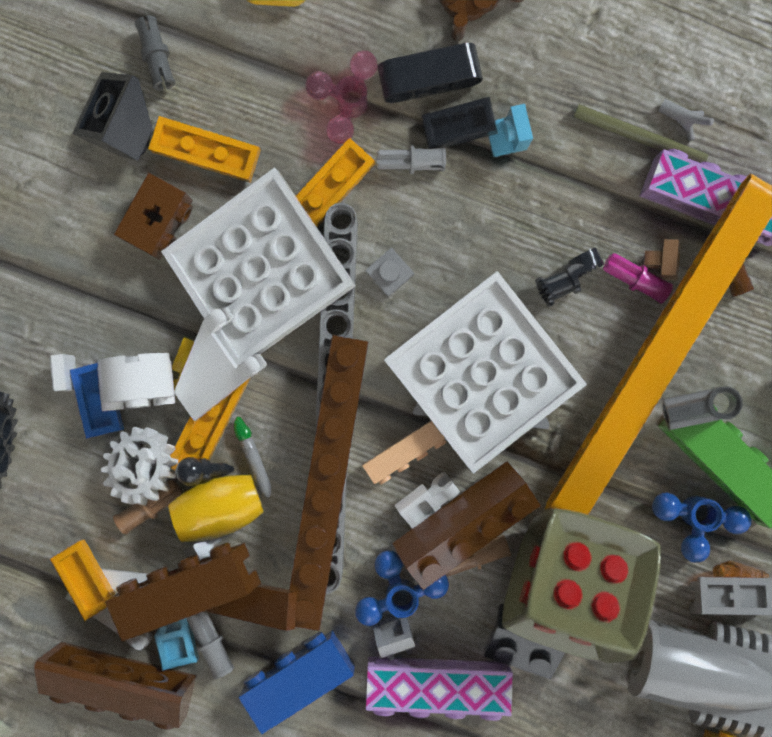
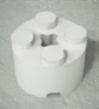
(135, 381)

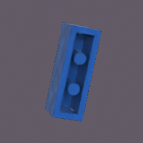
(296, 680)

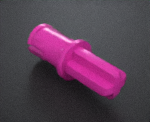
(638, 278)

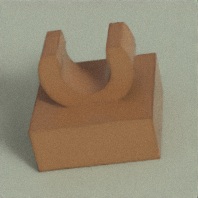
(666, 260)

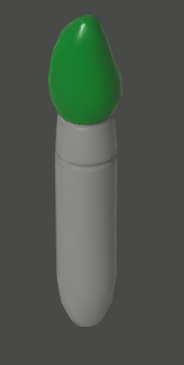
(252, 457)

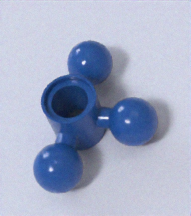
(695, 546)
(389, 566)

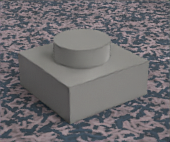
(389, 272)

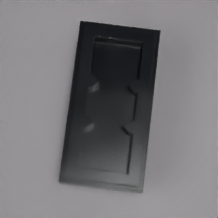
(460, 123)

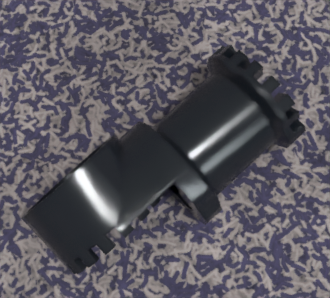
(567, 279)

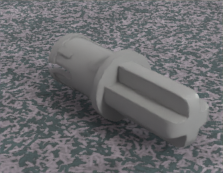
(413, 159)
(210, 644)

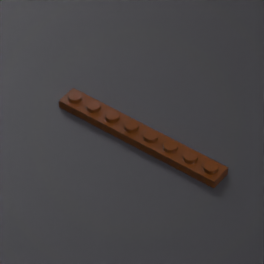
(327, 479)

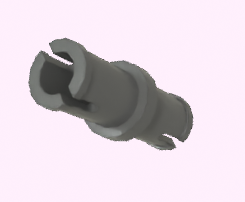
(154, 53)

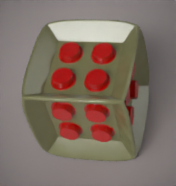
(583, 586)

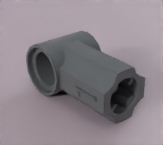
(698, 407)

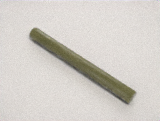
(635, 133)

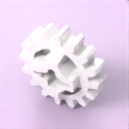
(139, 466)

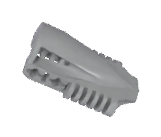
(714, 674)

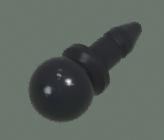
(193, 471)

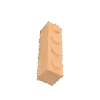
(401, 453)

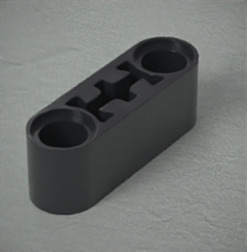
(430, 73)

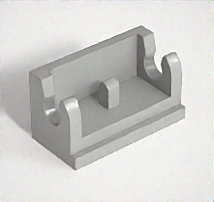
(732, 596)

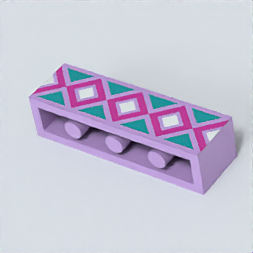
(693, 188)
(439, 687)

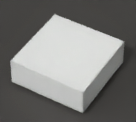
(60, 372)

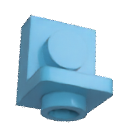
(513, 132)

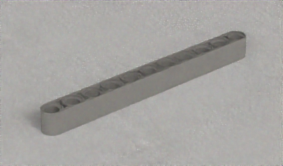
(343, 309)

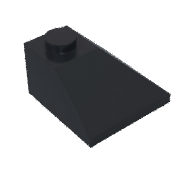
(116, 116)

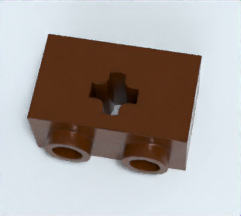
(152, 199)

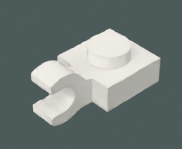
(423, 502)

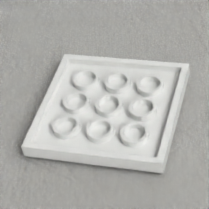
(261, 263)
(485, 372)

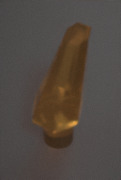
(737, 570)

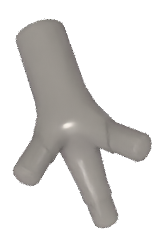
(685, 117)

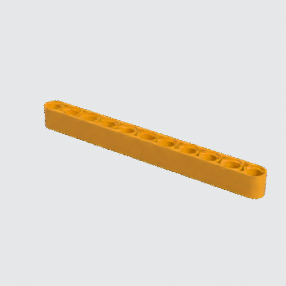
(665, 347)

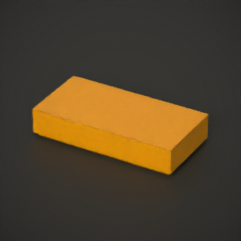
(83, 579)

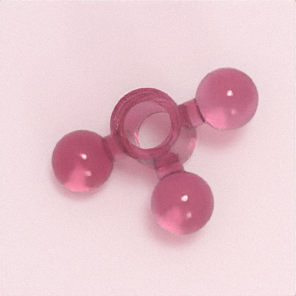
(320, 86)

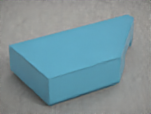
(176, 645)

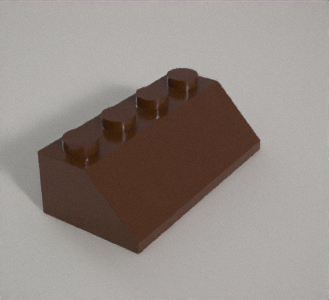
(115, 685)

